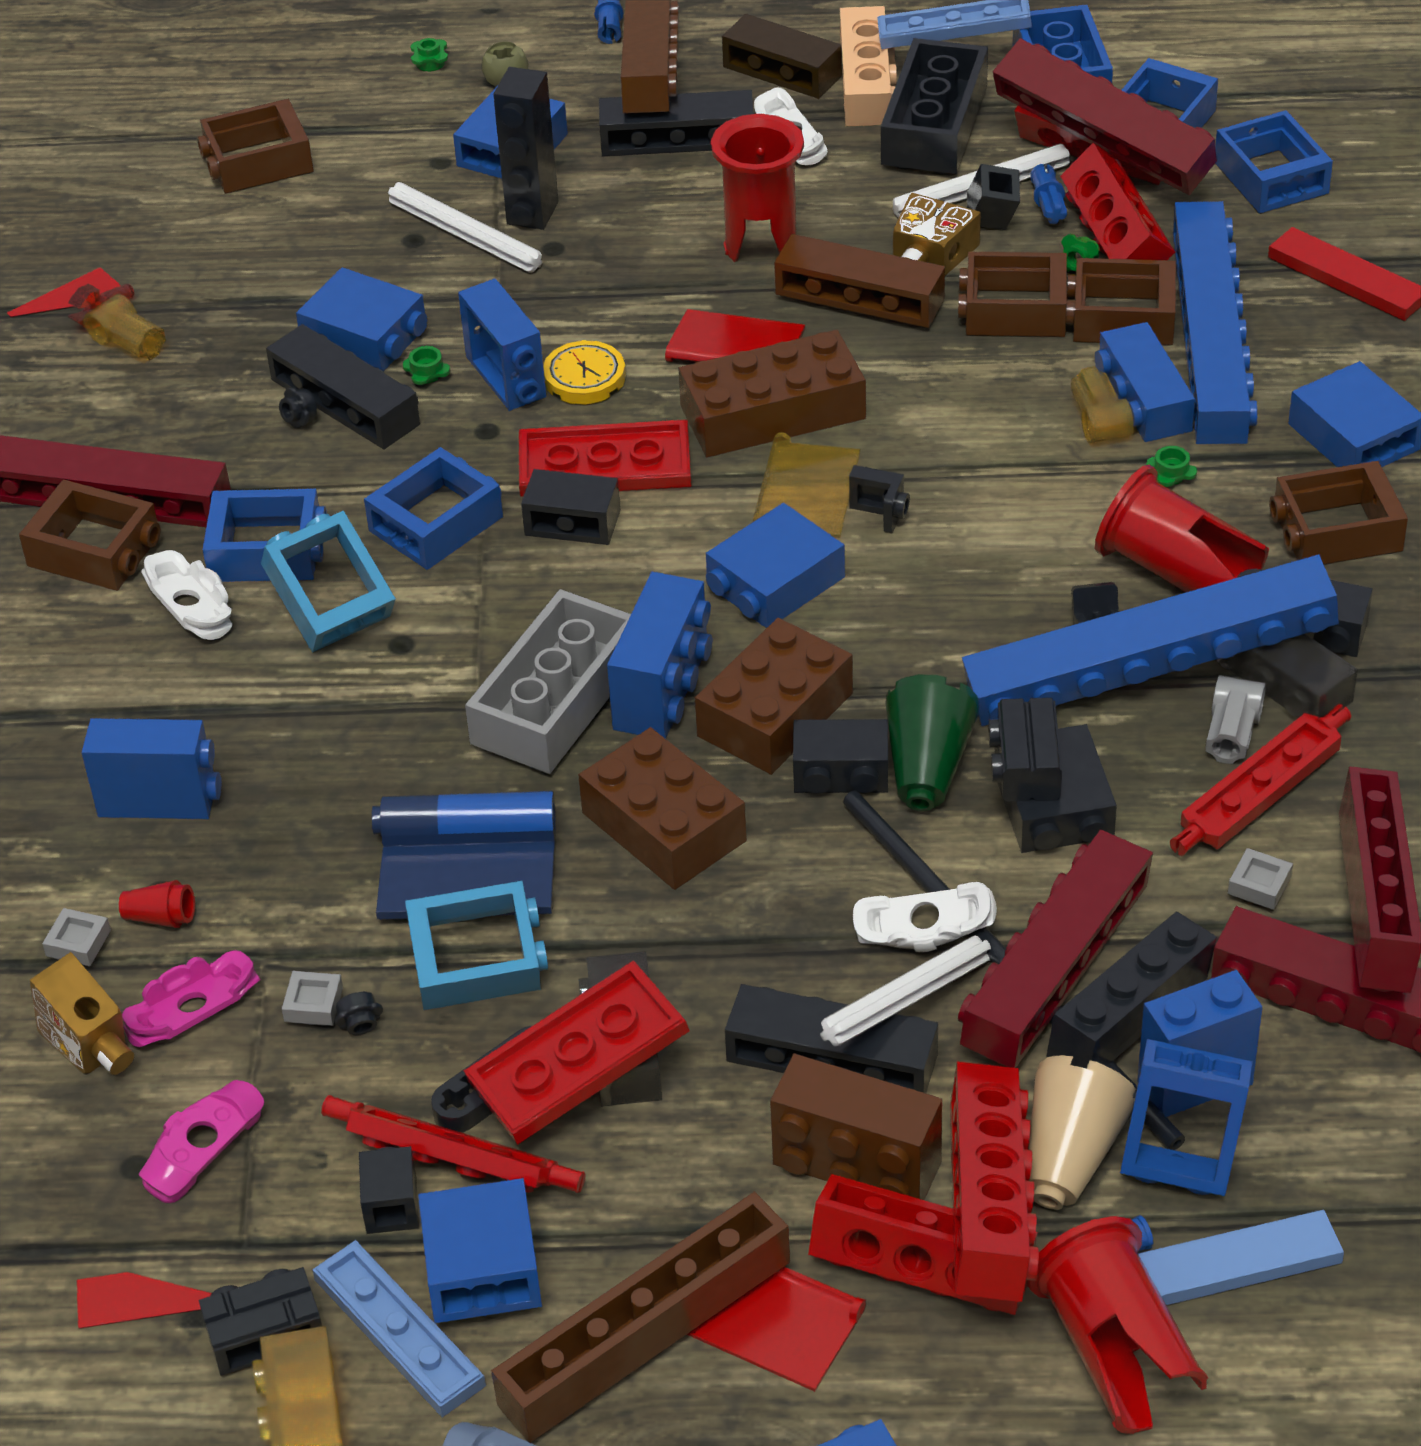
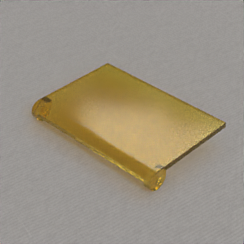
(809, 481)

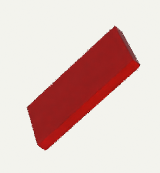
(635, 453)
(576, 1051)

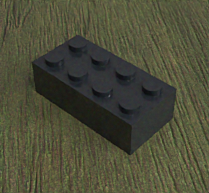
(934, 106)

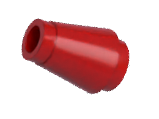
(159, 904)

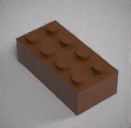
(772, 390)

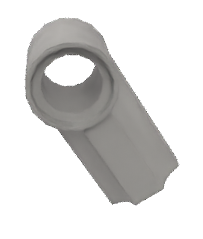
(1234, 711)

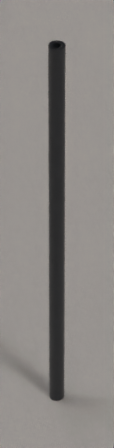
(930, 882)

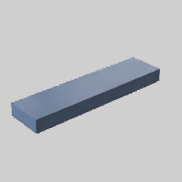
(953, 21)
(1243, 1257)
(399, 1328)

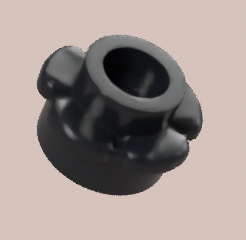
(297, 407)
(358, 1013)

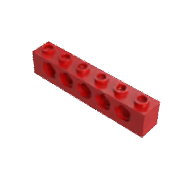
(991, 1183)

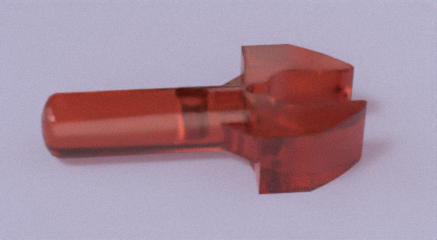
(89, 297)

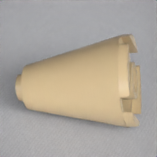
(1074, 1126)

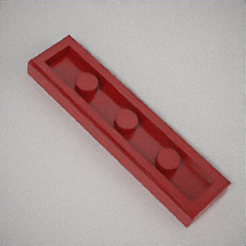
(1347, 273)

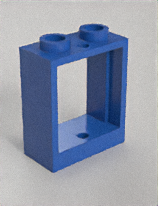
(1194, 95)
(1301, 179)
(505, 346)
(257, 508)
(432, 542)
(1196, 1074)

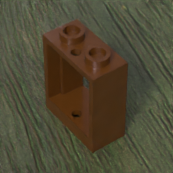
(250, 128)
(1014, 273)
(1121, 280)
(1333, 488)
(49, 550)

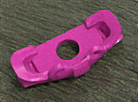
(217, 983)
(176, 1162)

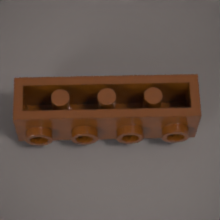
(860, 280)

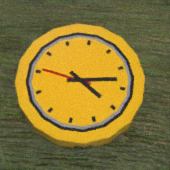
(584, 372)

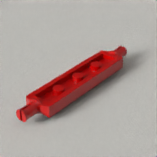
(1261, 780)
(432, 1142)

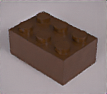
(766, 688)
(662, 808)
(855, 1128)

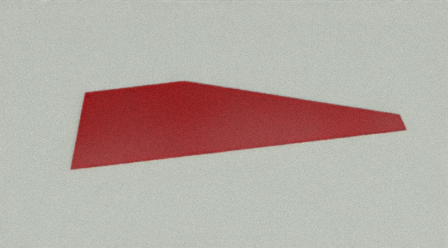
(60, 296)
(131, 1297)

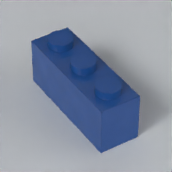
(1148, 380)

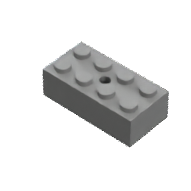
(548, 683)

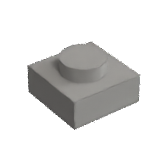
(1260, 878)
(76, 933)
(312, 998)

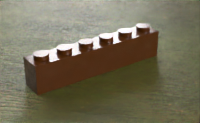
(649, 55)
(641, 1316)

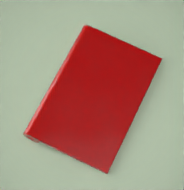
(716, 335)
(786, 1326)

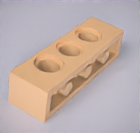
(866, 68)

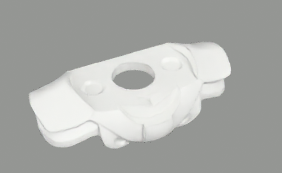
(781, 104)
(171, 576)
(890, 919)

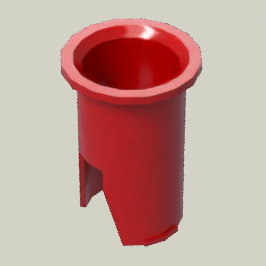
(758, 176)
(1174, 536)
(1111, 1313)

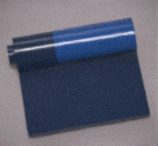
(464, 844)

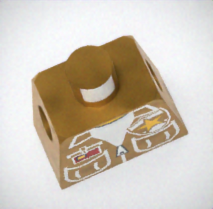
(936, 231)
(79, 1017)

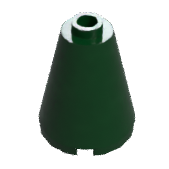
(928, 736)

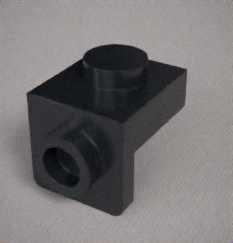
(879, 493)
(1094, 601)

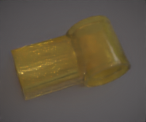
(119, 322)
(1102, 412)

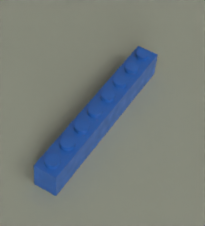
(1212, 323)
(1156, 637)

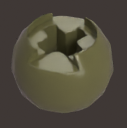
(499, 58)

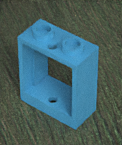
(346, 618)
(481, 981)

